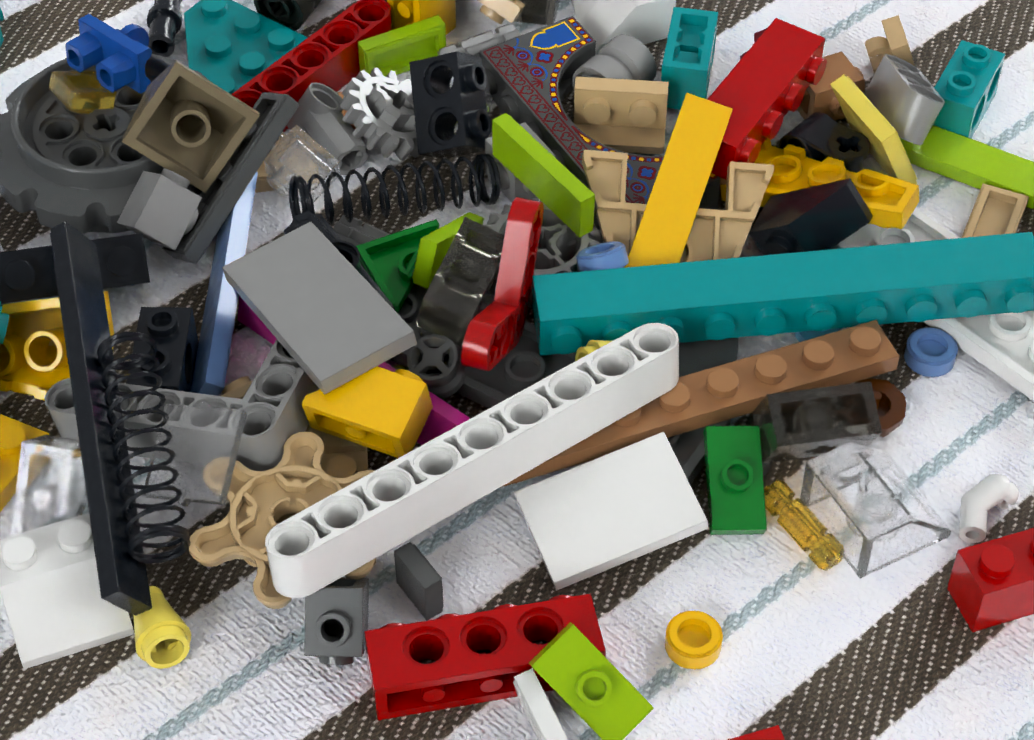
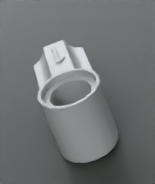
(322, 120)

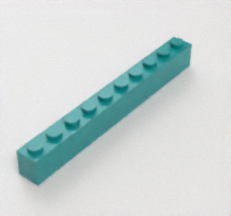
(788, 291)

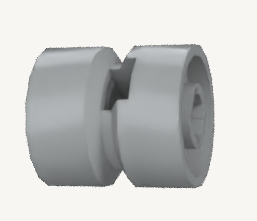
(620, 59)

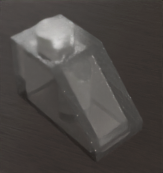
(48, 483)

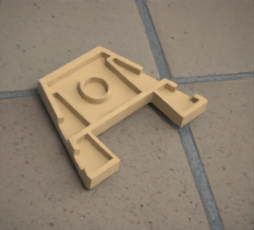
(713, 232)

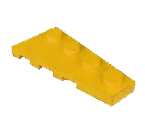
(886, 197)

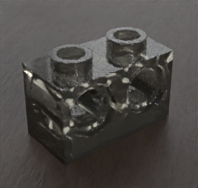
(461, 281)

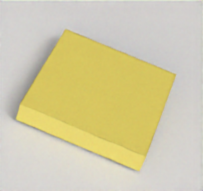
(867, 120)

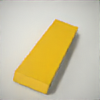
(680, 182)

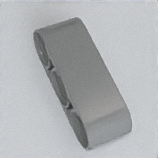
(904, 98)

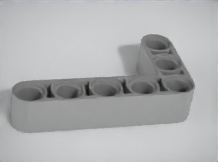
(270, 404)

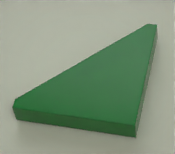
(393, 259)

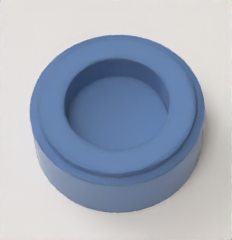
(603, 256)
(930, 352)

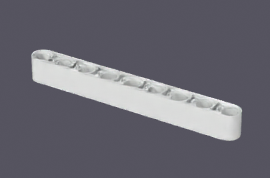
(470, 461)

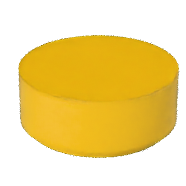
(693, 639)

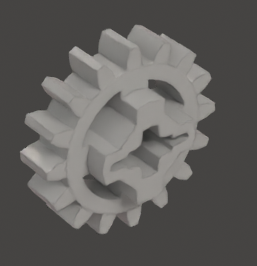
(382, 112)

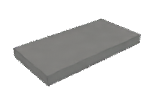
(319, 307)

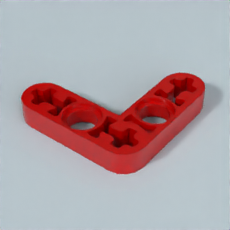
(502, 322)

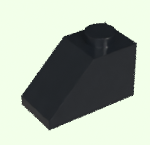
(810, 218)

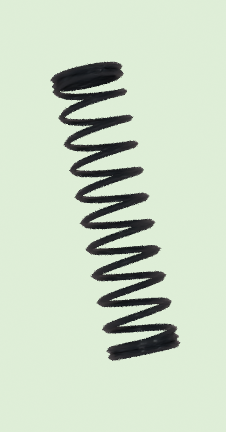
(478, 173)
(157, 529)

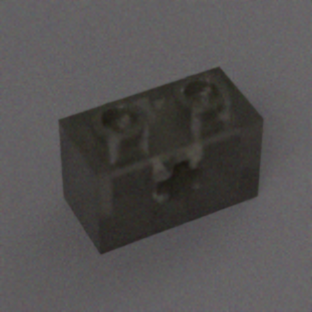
(816, 421)

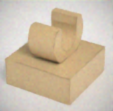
(894, 43)

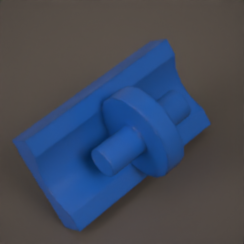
(116, 53)

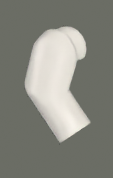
(975, 504)

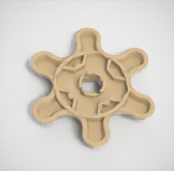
(259, 501)

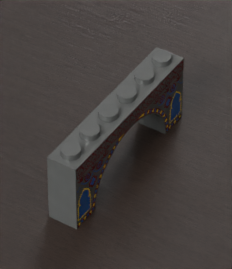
(531, 81)

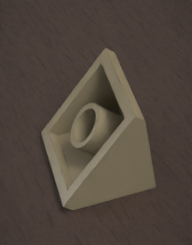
(189, 125)

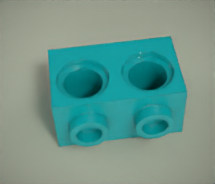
(689, 54)
(968, 87)

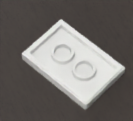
(610, 510)

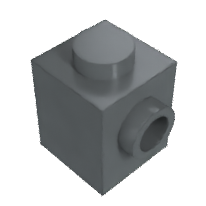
(337, 621)

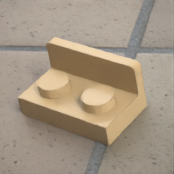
(622, 113)

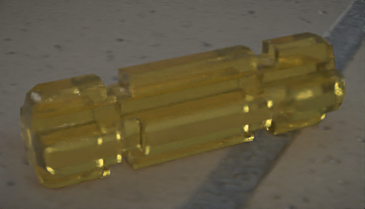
(803, 525)

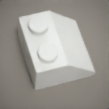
(55, 593)

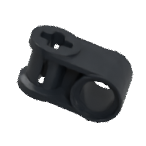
(825, 138)

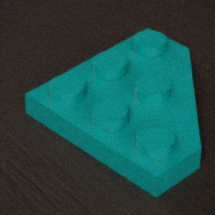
(234, 42)

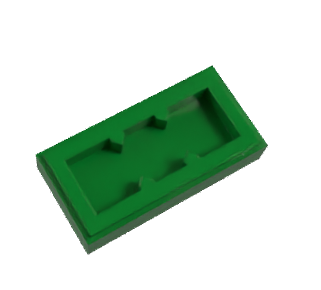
(734, 480)

